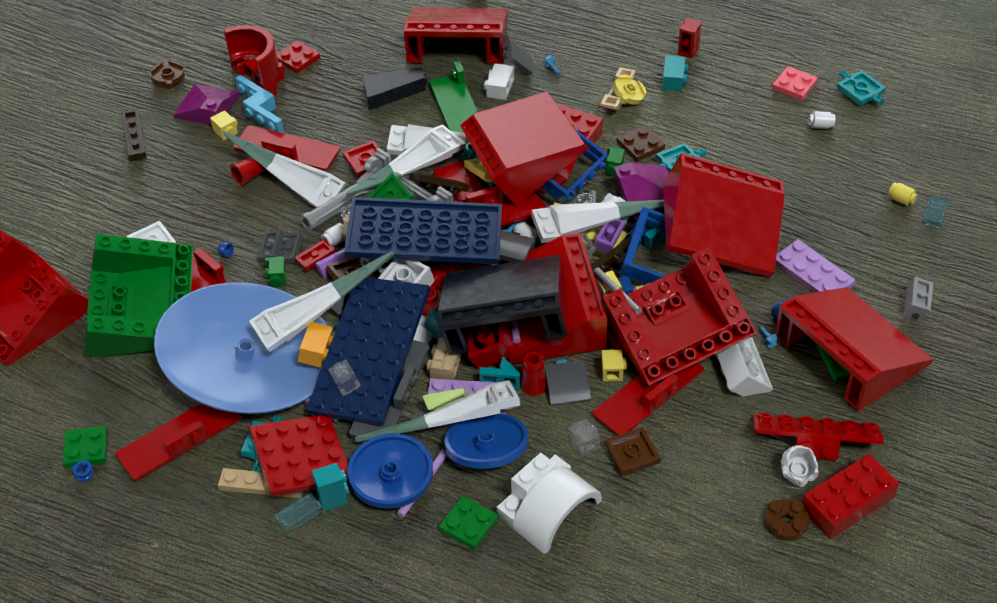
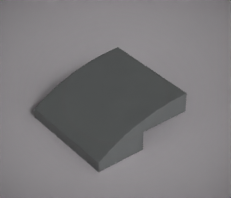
(518, 55)
(278, 244)
(515, 247)
(567, 383)

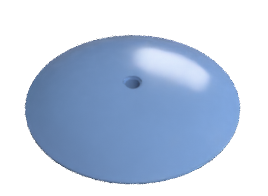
(198, 355)

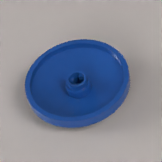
(486, 441)
(390, 471)

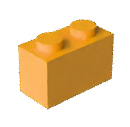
(315, 344)

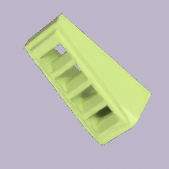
(440, 399)

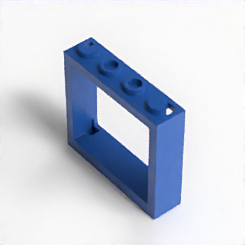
(594, 154)
(653, 219)

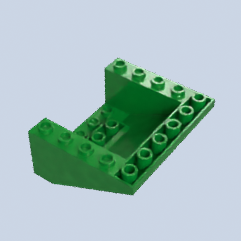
(131, 290)

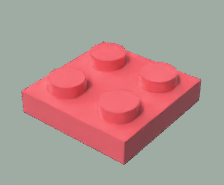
(794, 83)

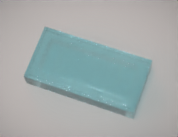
(935, 211)
(298, 513)

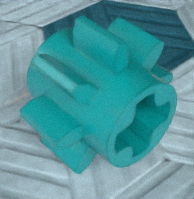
(468, 152)

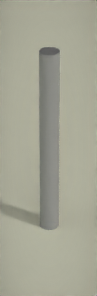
(613, 287)

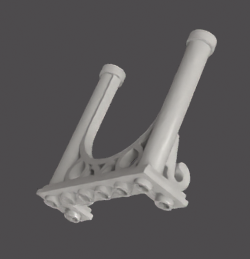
(312, 219)

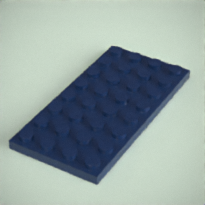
(424, 230)
(375, 341)

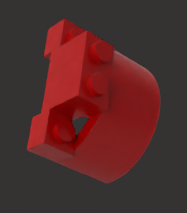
(264, 66)

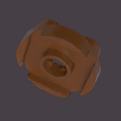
(167, 74)
(787, 508)

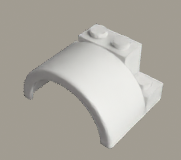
(543, 498)

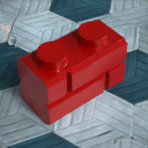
(689, 38)

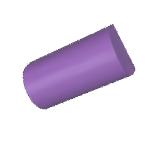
(609, 235)
(321, 265)

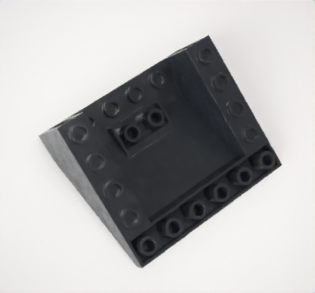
(502, 295)

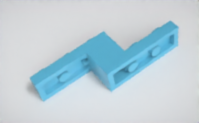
(259, 104)

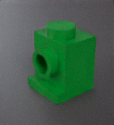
(614, 158)
(276, 271)

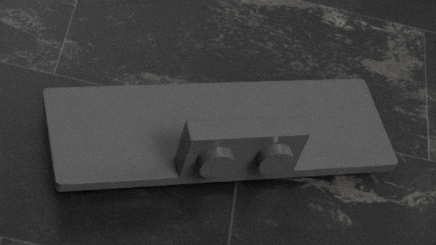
(403, 392)

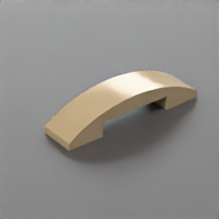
(611, 100)

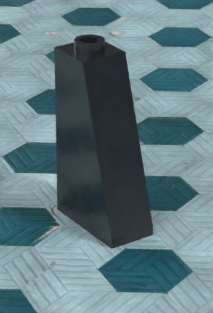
(393, 86)

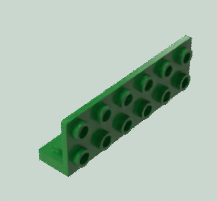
(453, 98)

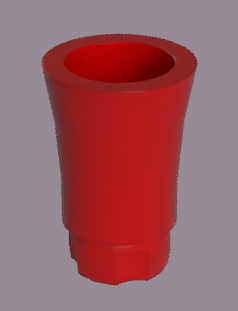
(246, 170)
(533, 375)

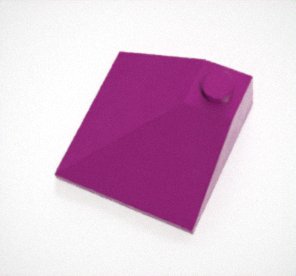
(204, 103)
(640, 182)

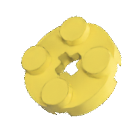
(629, 90)

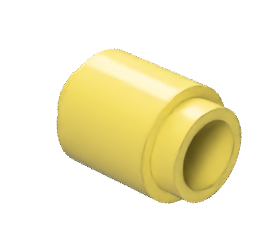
(902, 193)

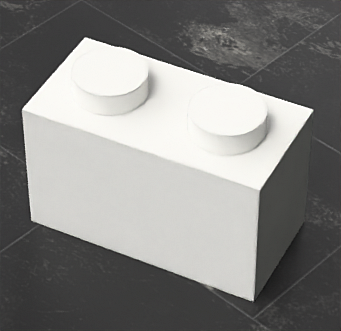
(499, 81)

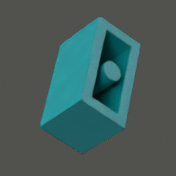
(674, 73)
(331, 486)

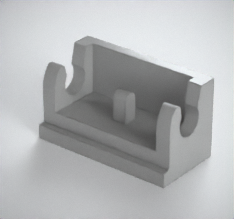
(918, 298)

